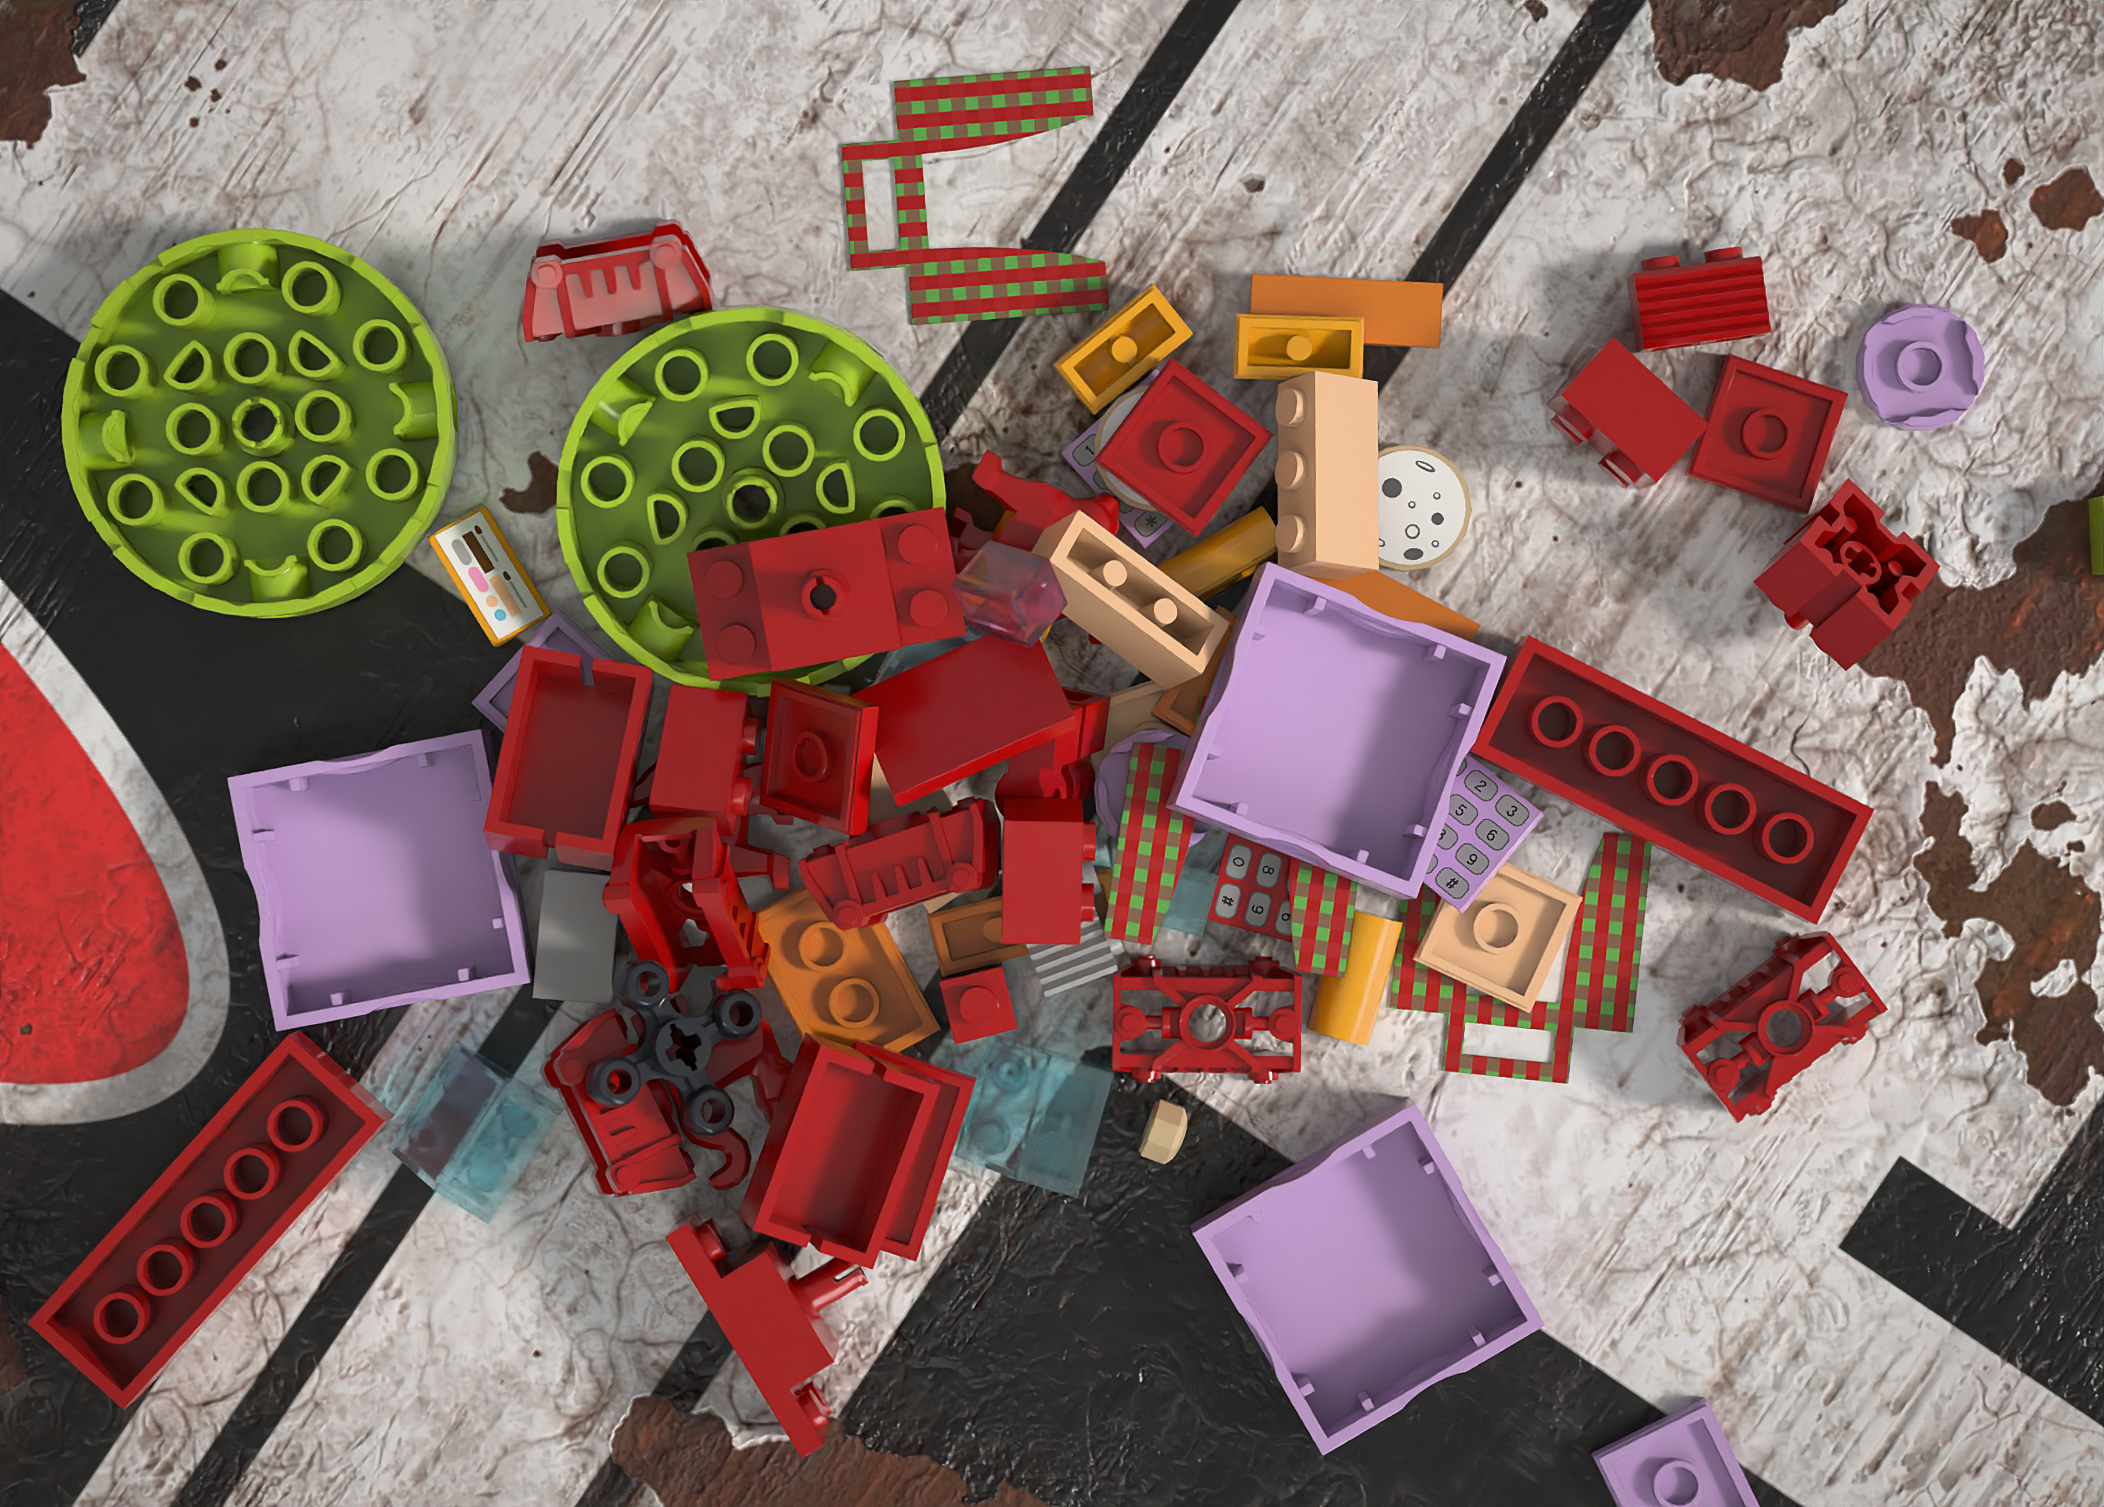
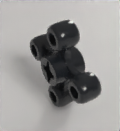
(697, 1035)

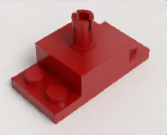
(826, 594)
(770, 1319)

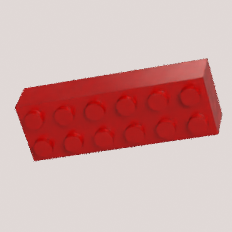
(1670, 780)
(211, 1219)

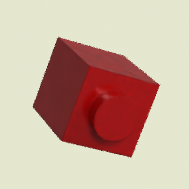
(978, 1003)

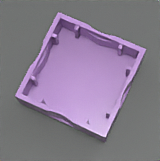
(1335, 731)
(380, 880)
(1366, 1275)

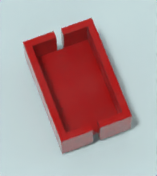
(569, 758)
(838, 1151)

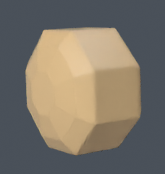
(1163, 1131)

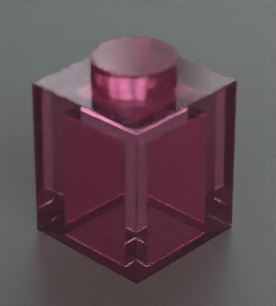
(1009, 593)

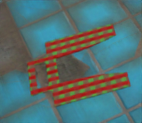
(963, 115)
(1153, 852)
(1598, 973)

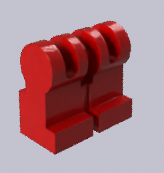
(1062, 764)

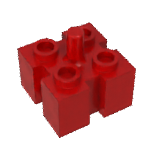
(1846, 575)

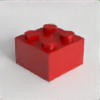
(1625, 416)

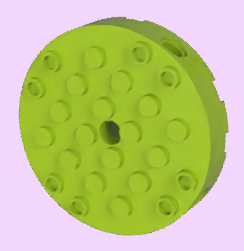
(165, 406)
(691, 421)

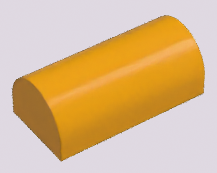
(1122, 349)
(1224, 556)
(1350, 1004)

